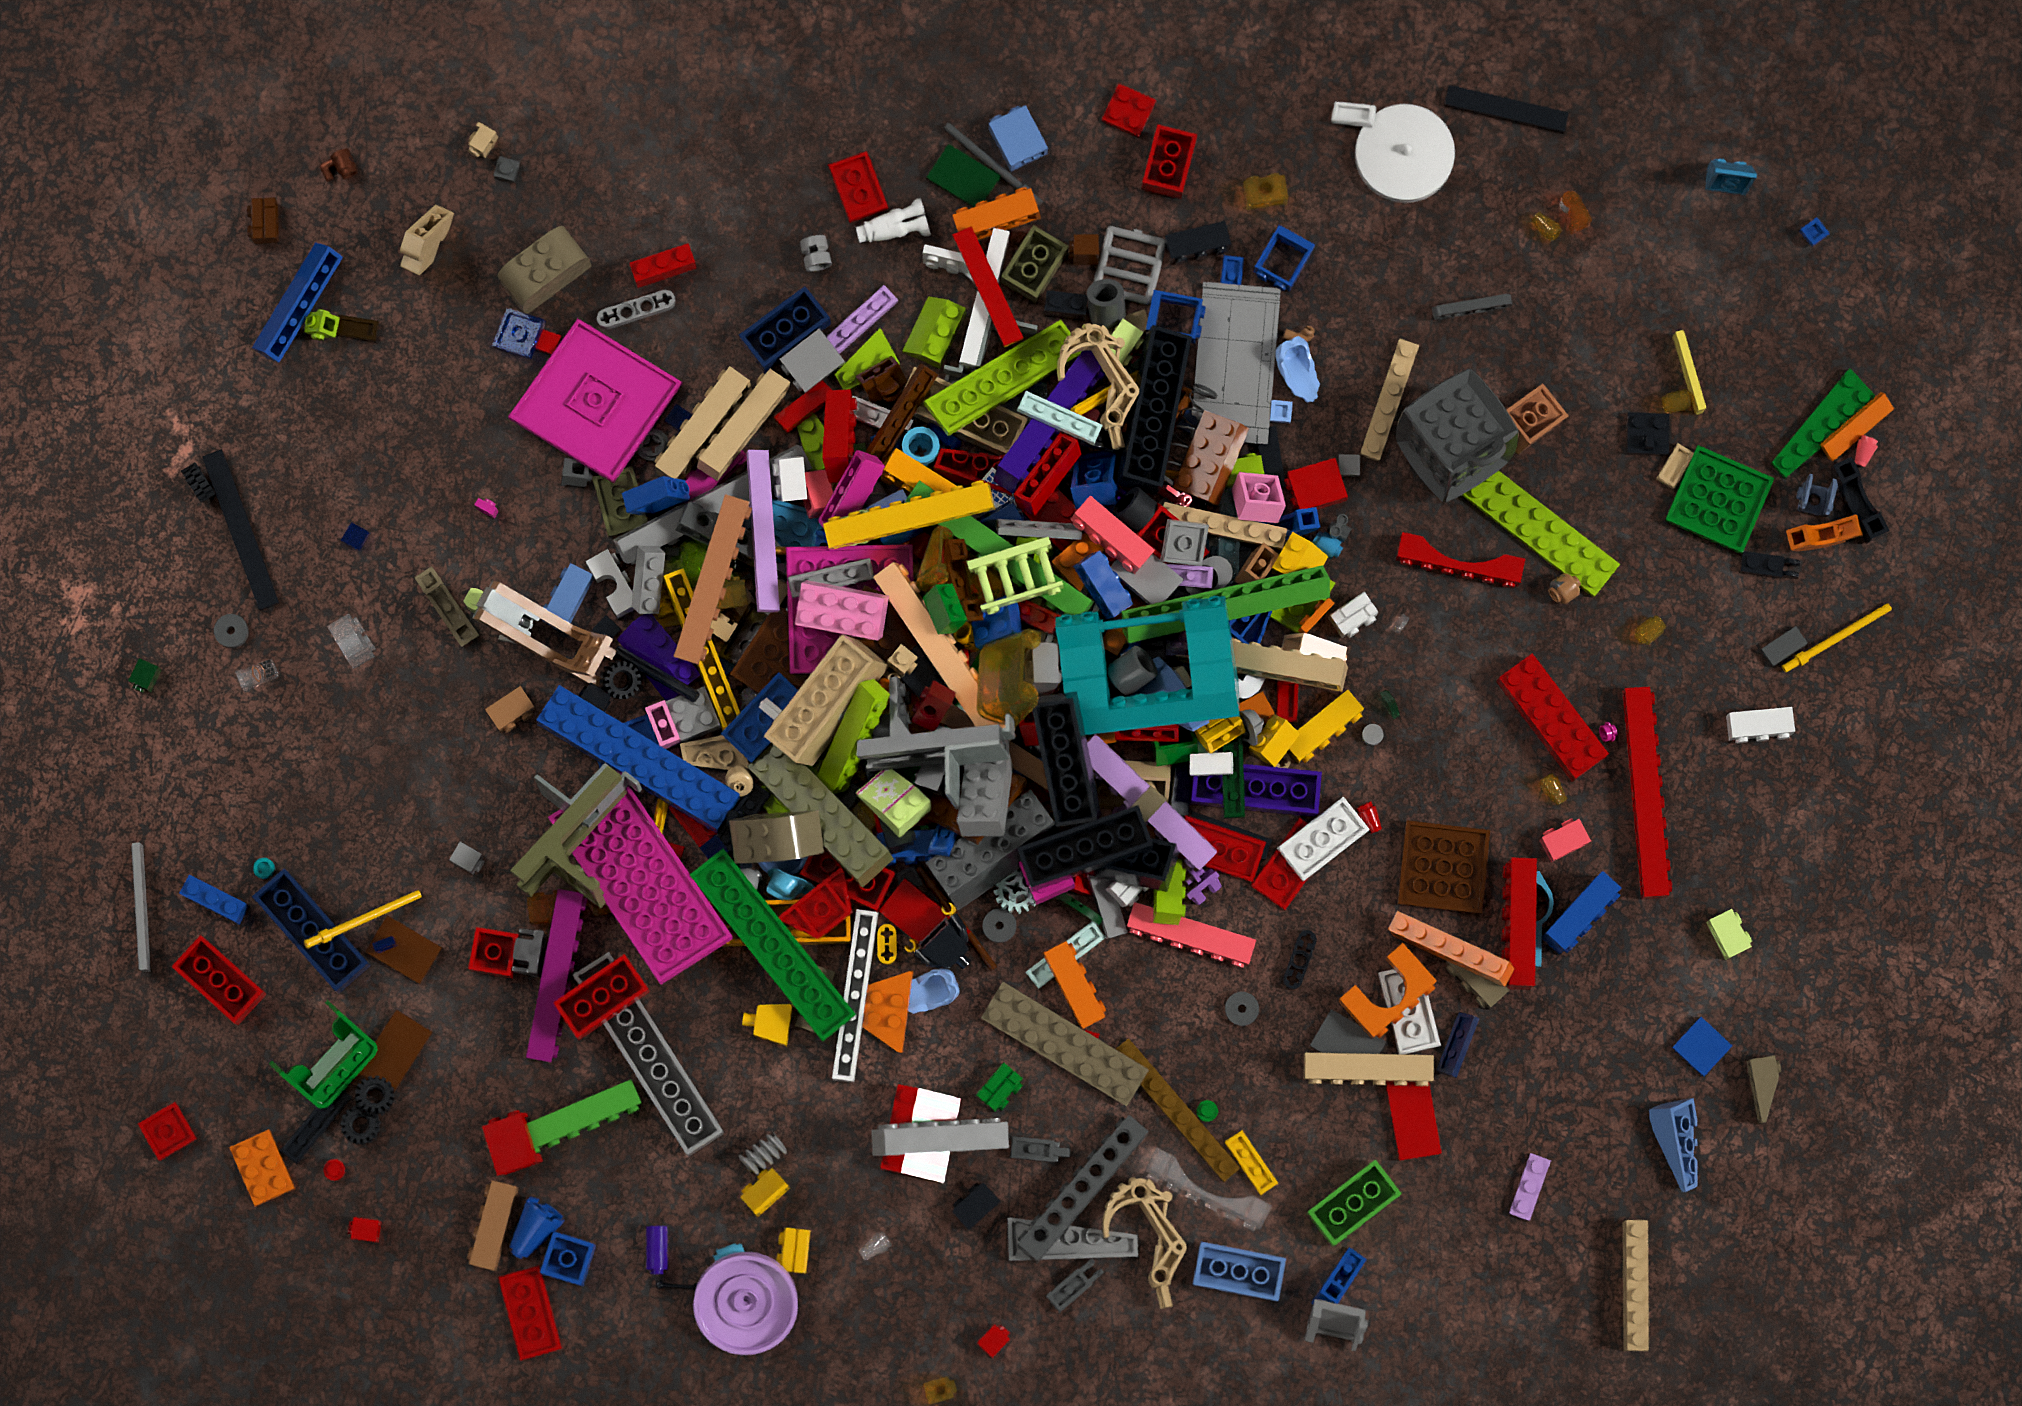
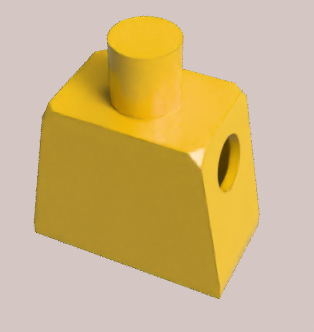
(770, 1022)

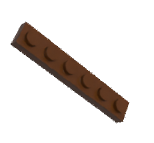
(902, 412)

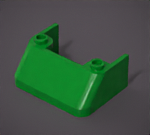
(336, 1067)

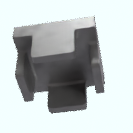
(530, 952)

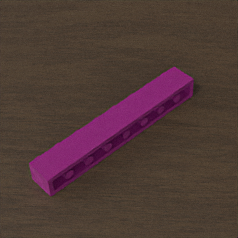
(555, 974)

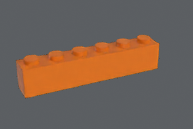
(1451, 949)

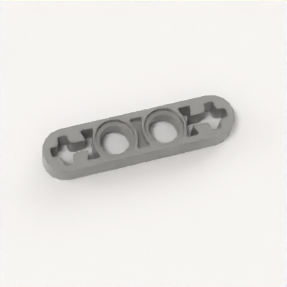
(637, 313)

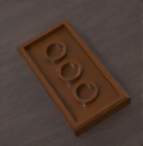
(396, 1052)

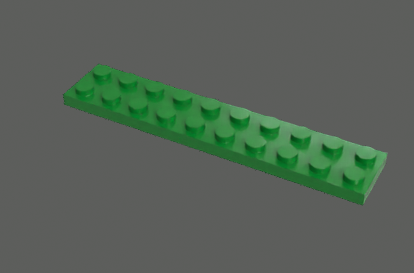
(772, 945)

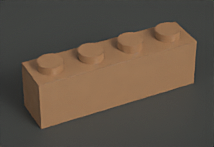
(493, 1225)

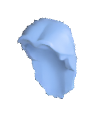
(1298, 368)
(933, 990)

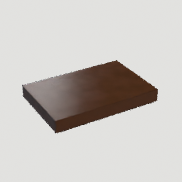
(412, 955)

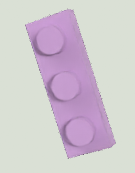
(1529, 1187)

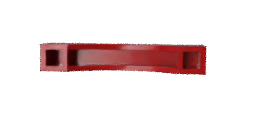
(1417, 551)

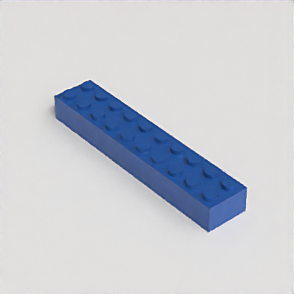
(629, 751)

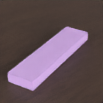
(862, 319)

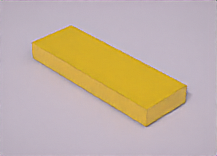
(1251, 1162)

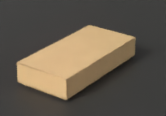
(1675, 466)

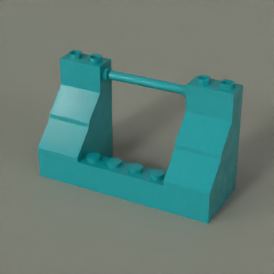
(1210, 660)

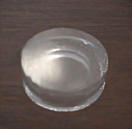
(1400, 623)

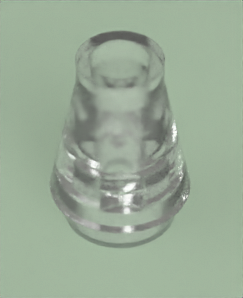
(876, 1245)

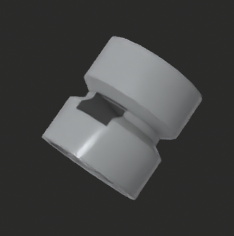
(815, 251)

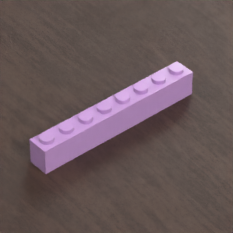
(1166, 819)

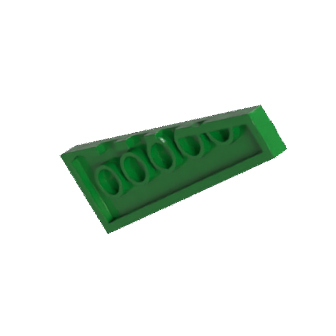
(1838, 407)

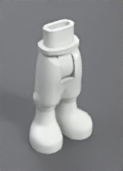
(891, 225)

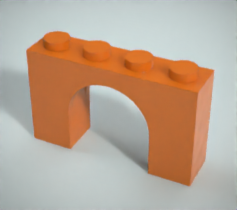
(1416, 982)

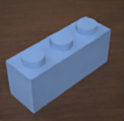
(570, 593)

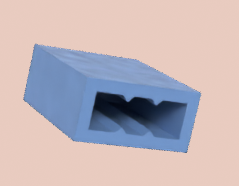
(1017, 137)

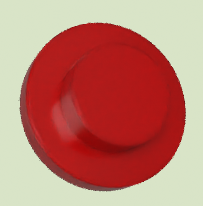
(334, 1169)

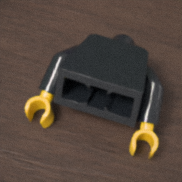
(944, 944)

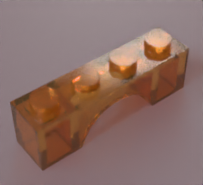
(542, 907)

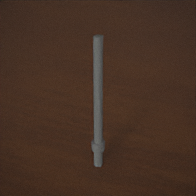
(988, 160)

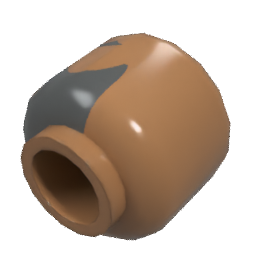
(1564, 588)

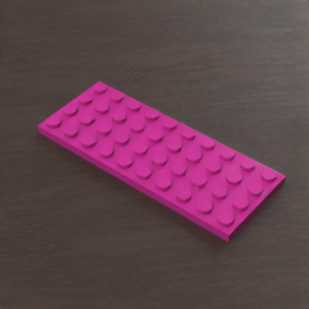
(649, 890)

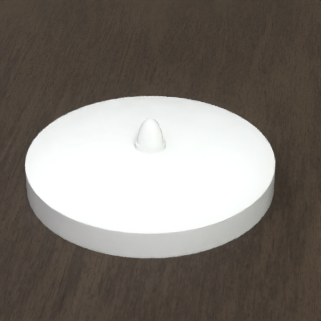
(1405, 153)

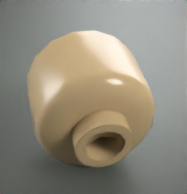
(740, 780)

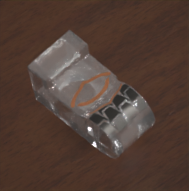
(257, 675)

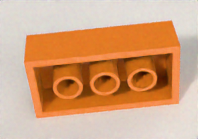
(1002, 213)

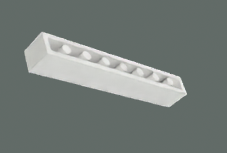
(855, 995)

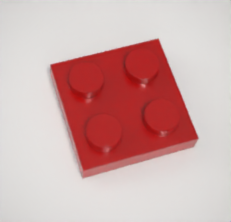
(1128, 110)
(167, 1131)

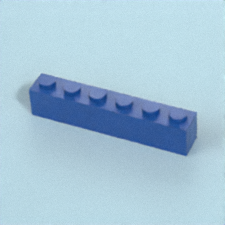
(297, 302)

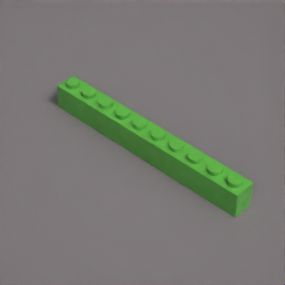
(988, 542)
(1241, 600)

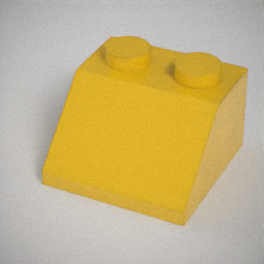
(1298, 555)
(1274, 741)
(764, 1191)

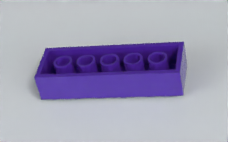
(1265, 790)

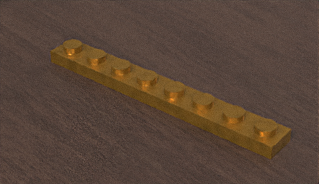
(1182, 1116)

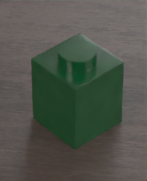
(144, 676)

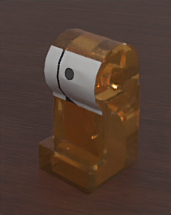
(1577, 212)

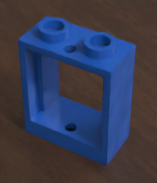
(1294, 241)
(1166, 297)
(656, 496)

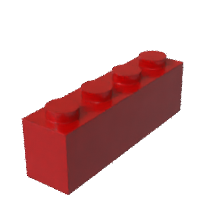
(1047, 474)

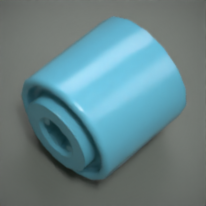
(926, 440)

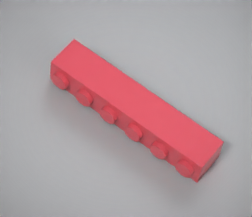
(1193, 935)

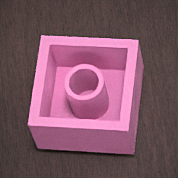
(1258, 497)

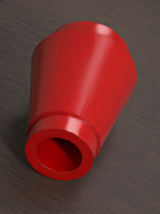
(1370, 817)

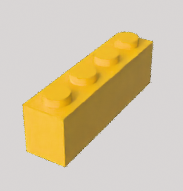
(1324, 725)

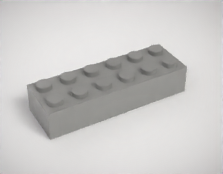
(944, 1138)

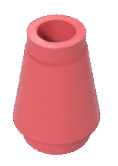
(1865, 449)

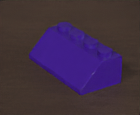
(653, 644)

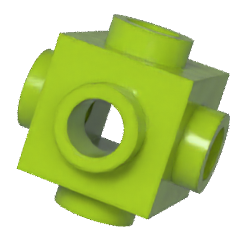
(321, 325)

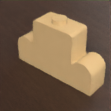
(423, 239)

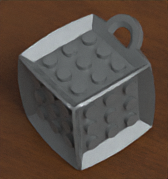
(1457, 435)

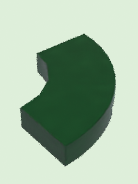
(1078, 907)

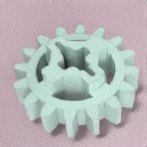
(1014, 899)

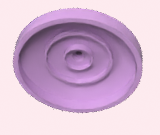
(745, 1303)

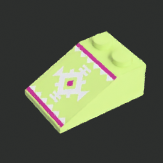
(894, 800)

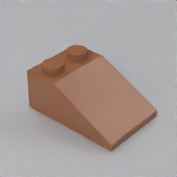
(1535, 416)

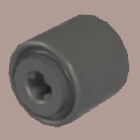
(1106, 303)
(1132, 670)

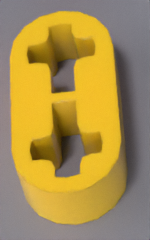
(892, 944)

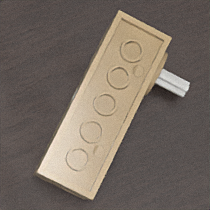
(819, 706)

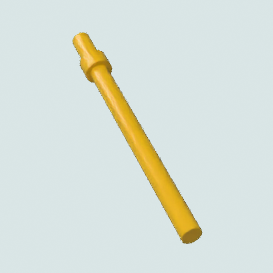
(1802, 657)
(326, 935)

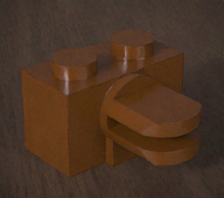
(882, 381)

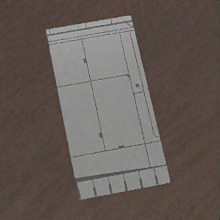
(1238, 355)

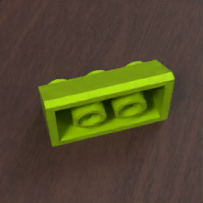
(935, 331)

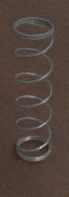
(1213, 395)

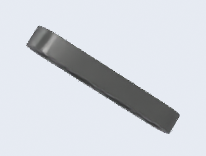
(1472, 306)

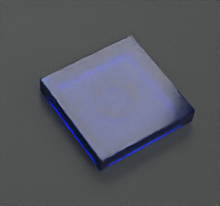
(519, 333)

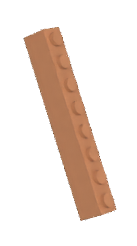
(712, 579)

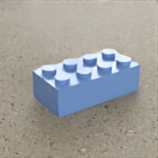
(1239, 1271)

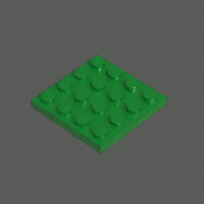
(1719, 499)

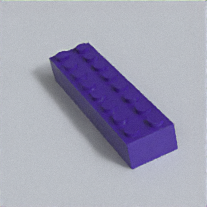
(1037, 437)

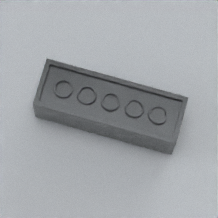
(977, 868)

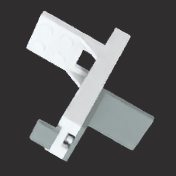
(980, 321)

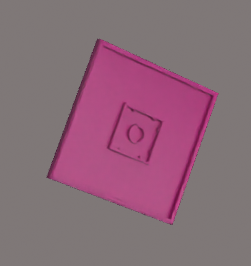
(595, 400)

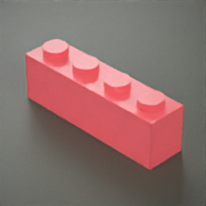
(1112, 535)

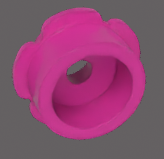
(1608, 732)

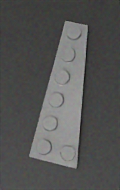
(1074, 1243)

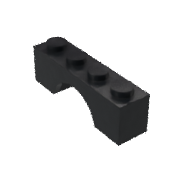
(1856, 500)

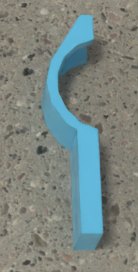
(1543, 887)

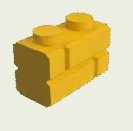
(1219, 732)
(794, 1250)

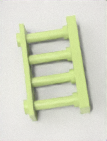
(1020, 554)

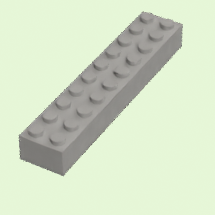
(659, 1071)

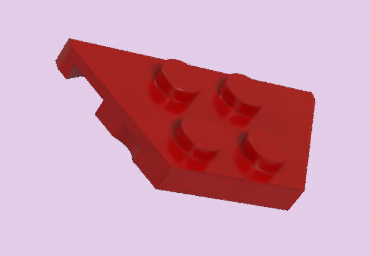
(821, 907)

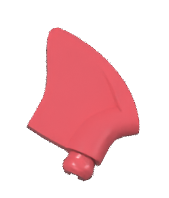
(1175, 497)

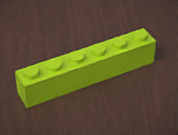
(857, 724)

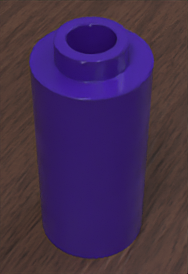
(656, 1249)

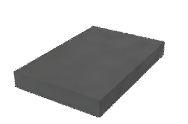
(1344, 1036)

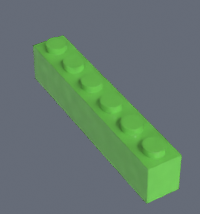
(584, 1114)

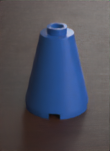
(534, 1227)

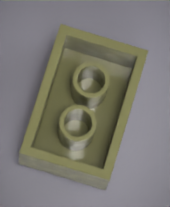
(1034, 264)

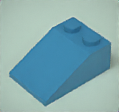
(1729, 177)

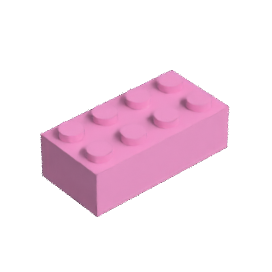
(841, 610)

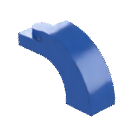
(1300, 522)

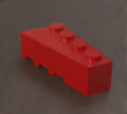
(838, 432)

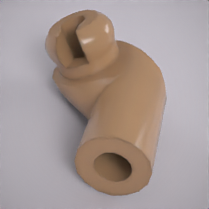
(1307, 334)

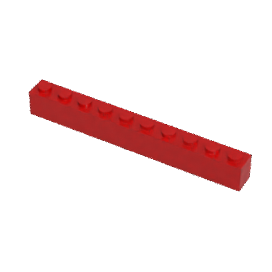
(1646, 792)

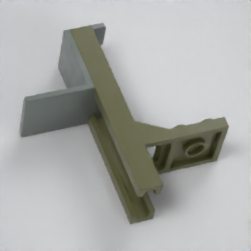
(579, 819)

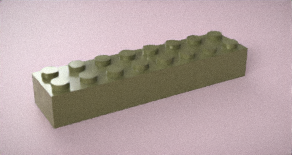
(841, 831)

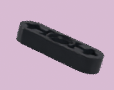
(1299, 943)

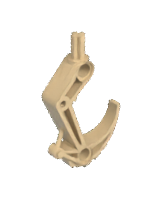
(1120, 379)
(1174, 1244)

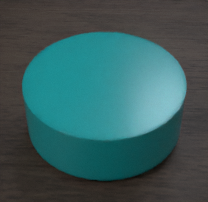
(264, 868)

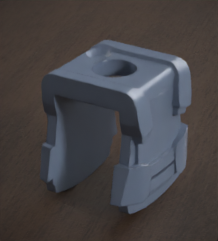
(1825, 495)

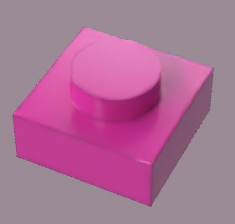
(486, 507)

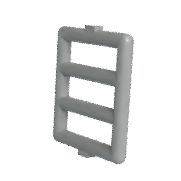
(1155, 261)

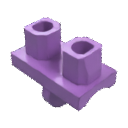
(1198, 881)

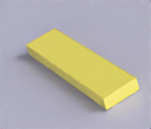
(1689, 371)

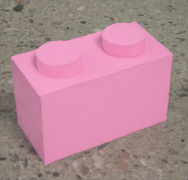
(663, 725)

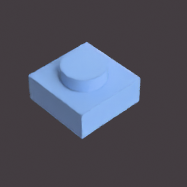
(1281, 411)

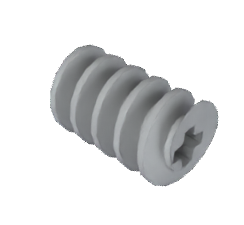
(763, 1153)

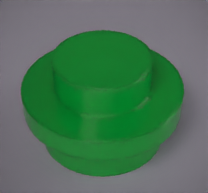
(1207, 1110)

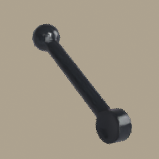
(659, 1285)

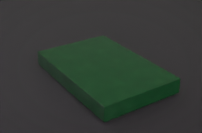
(963, 176)

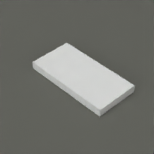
(1323, 839)
(1417, 1027)

